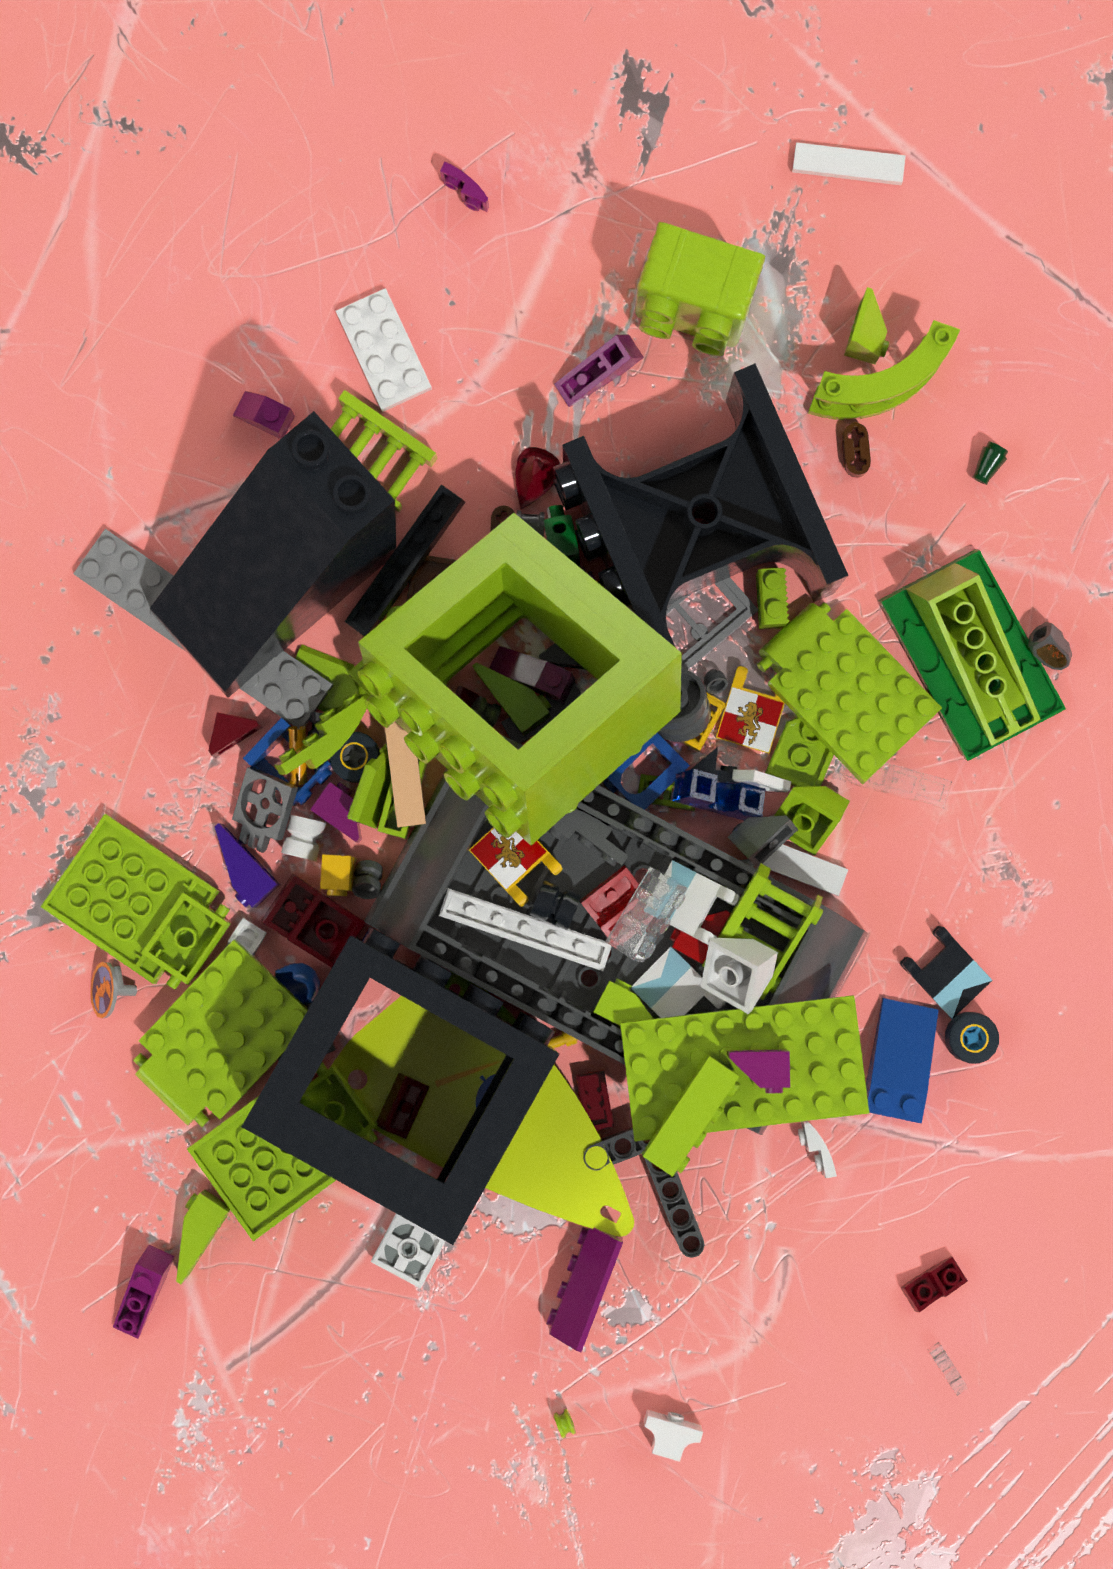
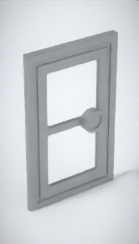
(708, 641)

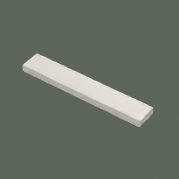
(525, 929)

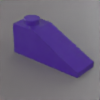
(245, 871)

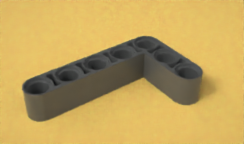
(659, 1177)

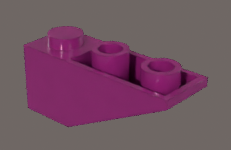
(143, 1290)

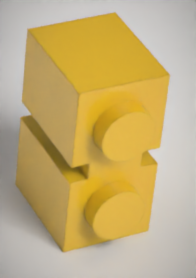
(337, 874)

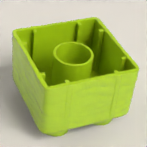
(696, 288)

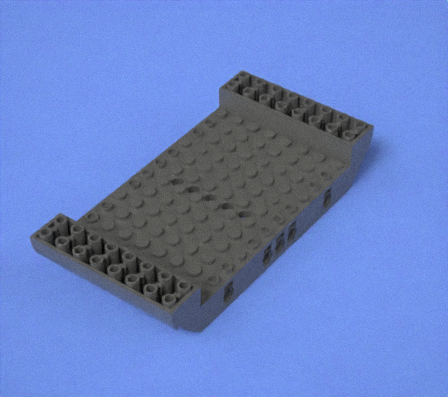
(550, 985)

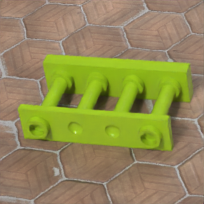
(396, 440)
(748, 908)

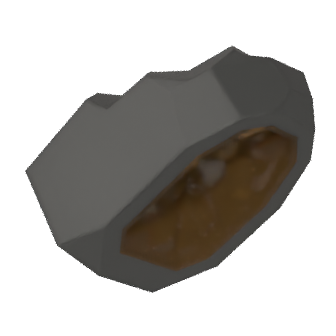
(1050, 646)

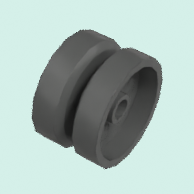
(694, 711)

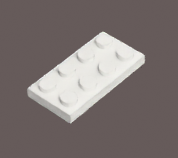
(384, 350)

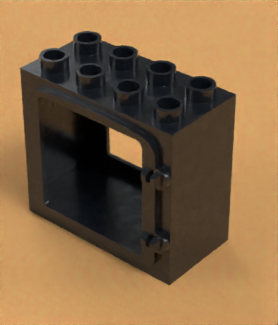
(431, 1203)

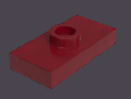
(595, 1099)

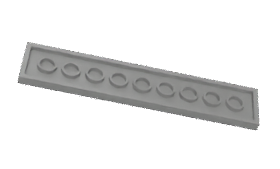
(135, 584)

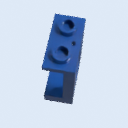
(266, 744)
(654, 790)

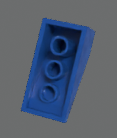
(901, 1060)

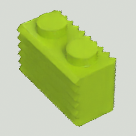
(772, 598)

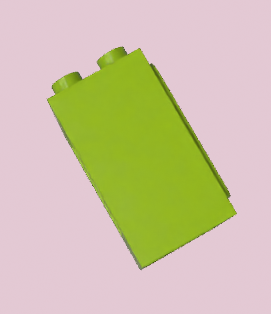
(461, 614)

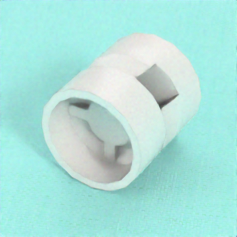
(303, 837)

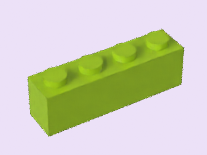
(690, 1116)

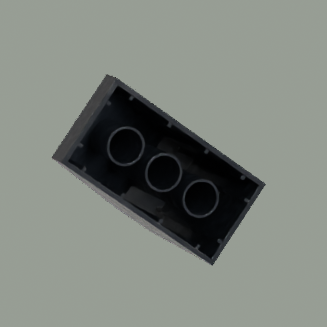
(278, 555)

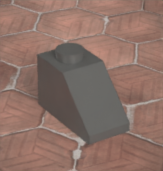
(761, 836)

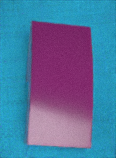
(471, 193)

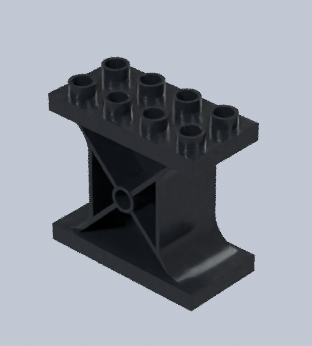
(741, 486)

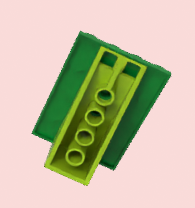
(972, 654)

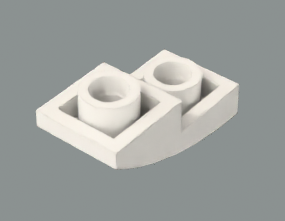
(813, 1141)

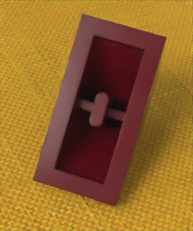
(230, 731)

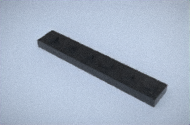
(405, 561)

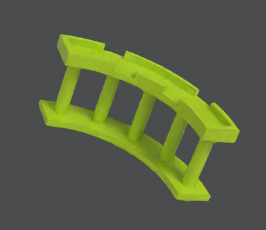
(882, 391)

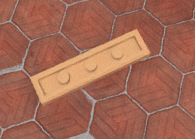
(405, 779)

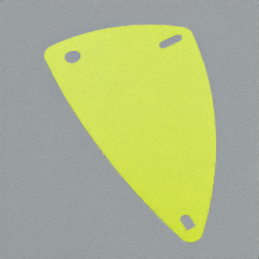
(547, 1152)

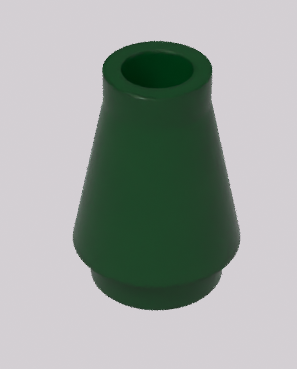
(989, 462)

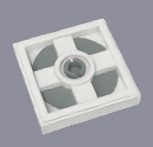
(408, 1251)

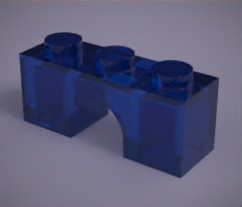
(704, 792)

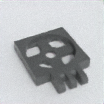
(255, 831)

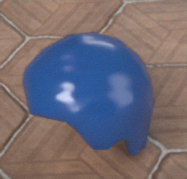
(300, 981)

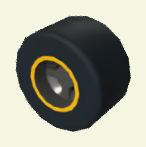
(356, 748)

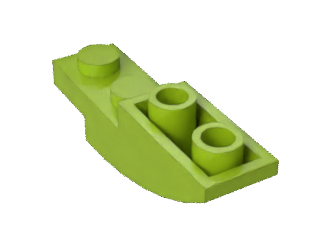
(334, 731)

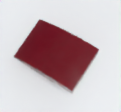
(312, 920)

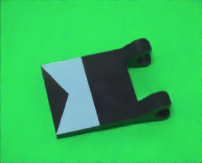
(950, 976)

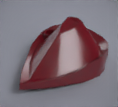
(534, 475)

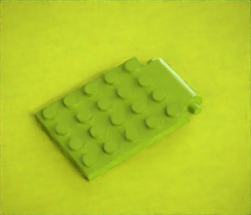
(846, 688)
(139, 905)
(219, 1036)
(262, 1180)

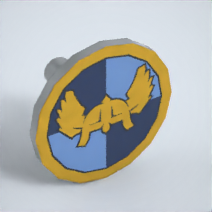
(106, 986)

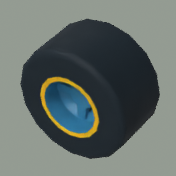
(980, 1043)

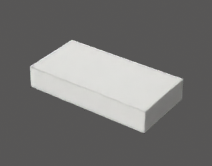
(762, 780)

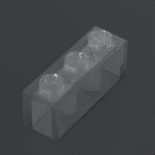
(647, 915)

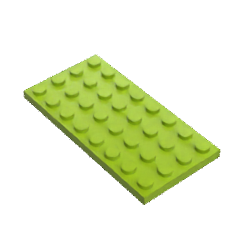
(824, 1063)

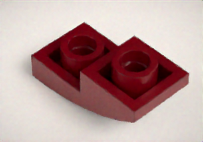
(933, 1284)

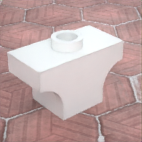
(671, 1433)

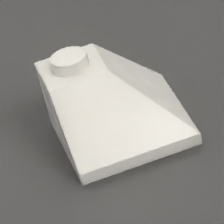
(738, 970)

